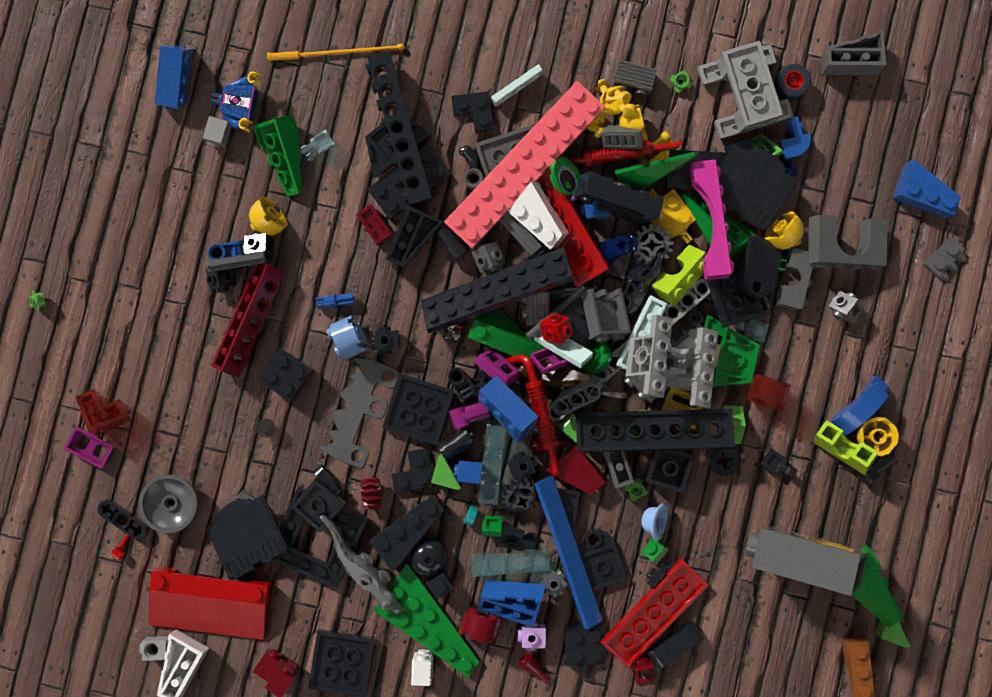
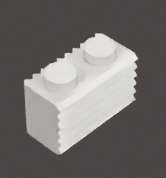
(422, 668)

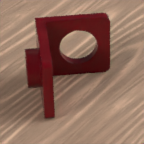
(643, 664)

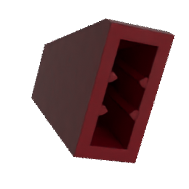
(578, 472)

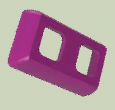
(546, 354)
(493, 368)
(88, 453)

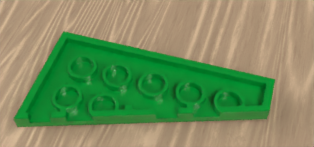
(427, 622)

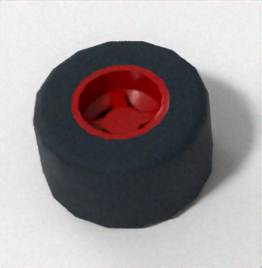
(798, 79)

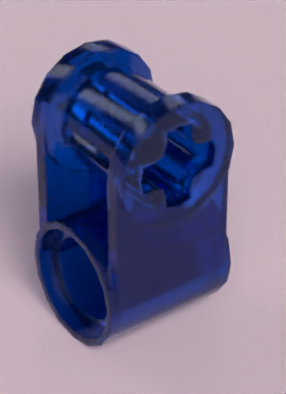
(616, 247)

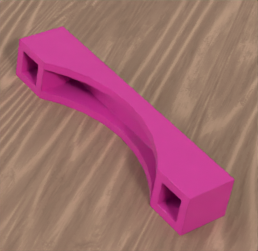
(706, 182)

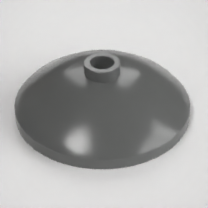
(155, 504)

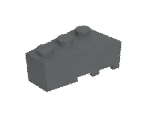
(855, 57)

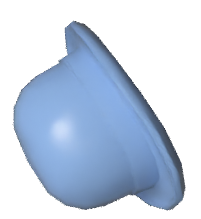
(655, 520)

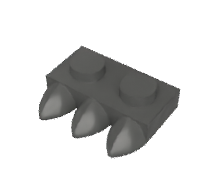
(945, 258)

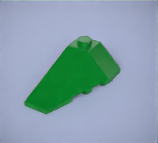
(281, 142)
(645, 175)
(737, 231)
(502, 334)
(875, 594)

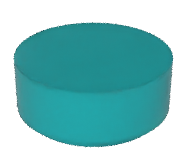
(471, 515)

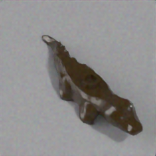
(564, 378)

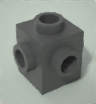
(488, 257)
(550, 576)

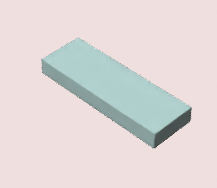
(516, 85)
(568, 350)

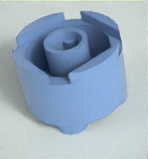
(347, 337)

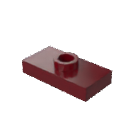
(374, 224)

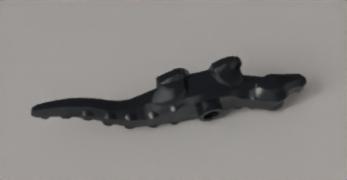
(638, 287)

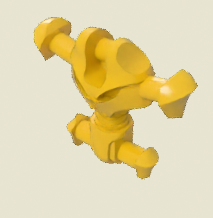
(615, 101)

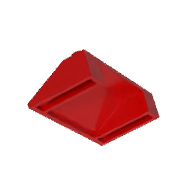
(208, 604)

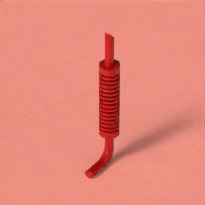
(615, 155)
(541, 410)

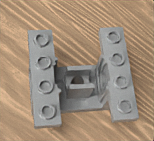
(757, 105)
(661, 365)

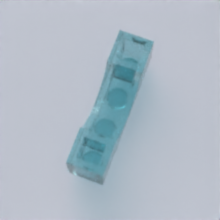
(492, 464)
(508, 563)

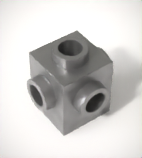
(846, 307)

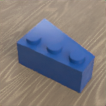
(173, 75)
(925, 191)
(508, 409)
(512, 600)

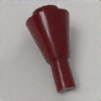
(536, 444)
(530, 664)

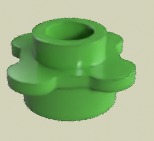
(683, 75)
(37, 300)
(641, 490)

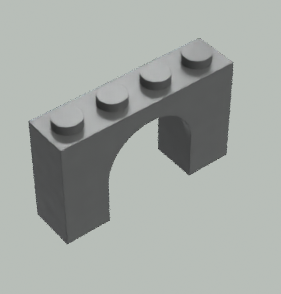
(826, 251)

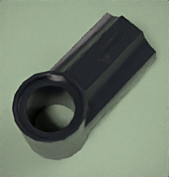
(878, 466)

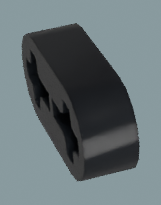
(324, 475)

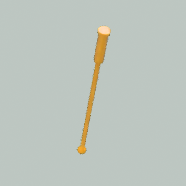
(296, 55)

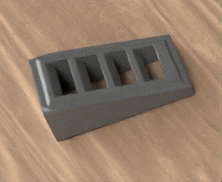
(611, 141)

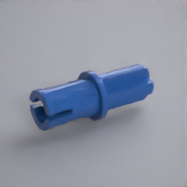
(335, 300)

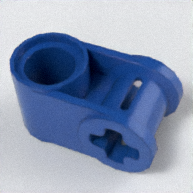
(229, 249)

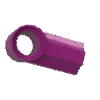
(465, 415)

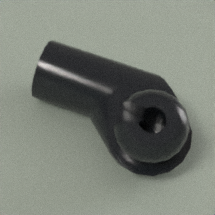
(471, 155)

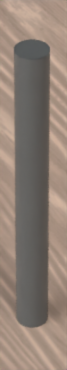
(558, 310)

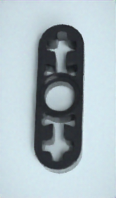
(131, 531)

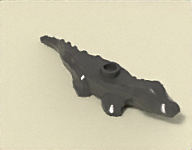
(362, 570)

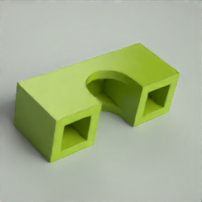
(673, 287)
(855, 455)

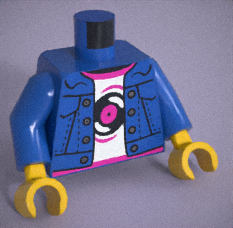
(238, 101)

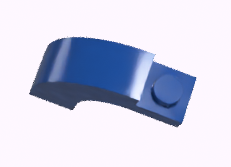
(862, 407)

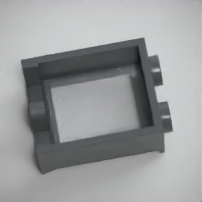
(606, 315)

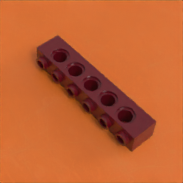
(247, 319)

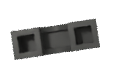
(795, 296)

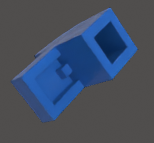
(797, 143)

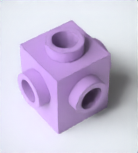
(534, 642)

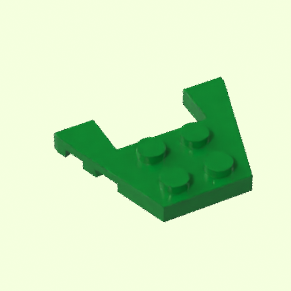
(735, 356)

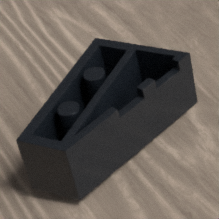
(410, 235)

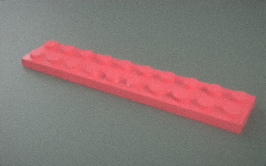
(524, 164)

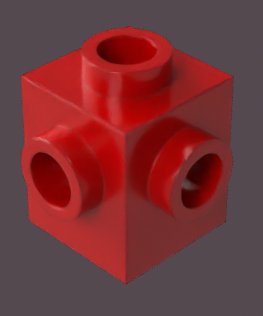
(556, 328)

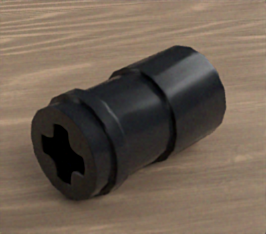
(452, 244)
(459, 442)

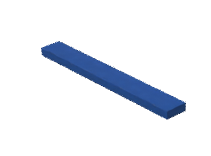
(568, 552)

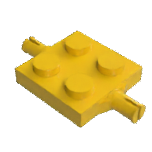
(674, 216)

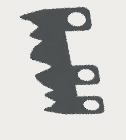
(359, 399)

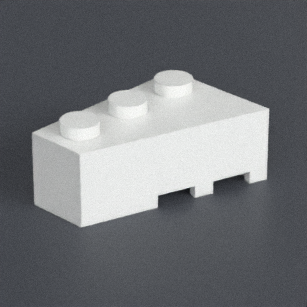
(538, 216)
(180, 664)

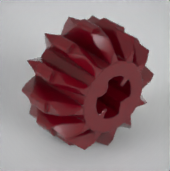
(371, 493)

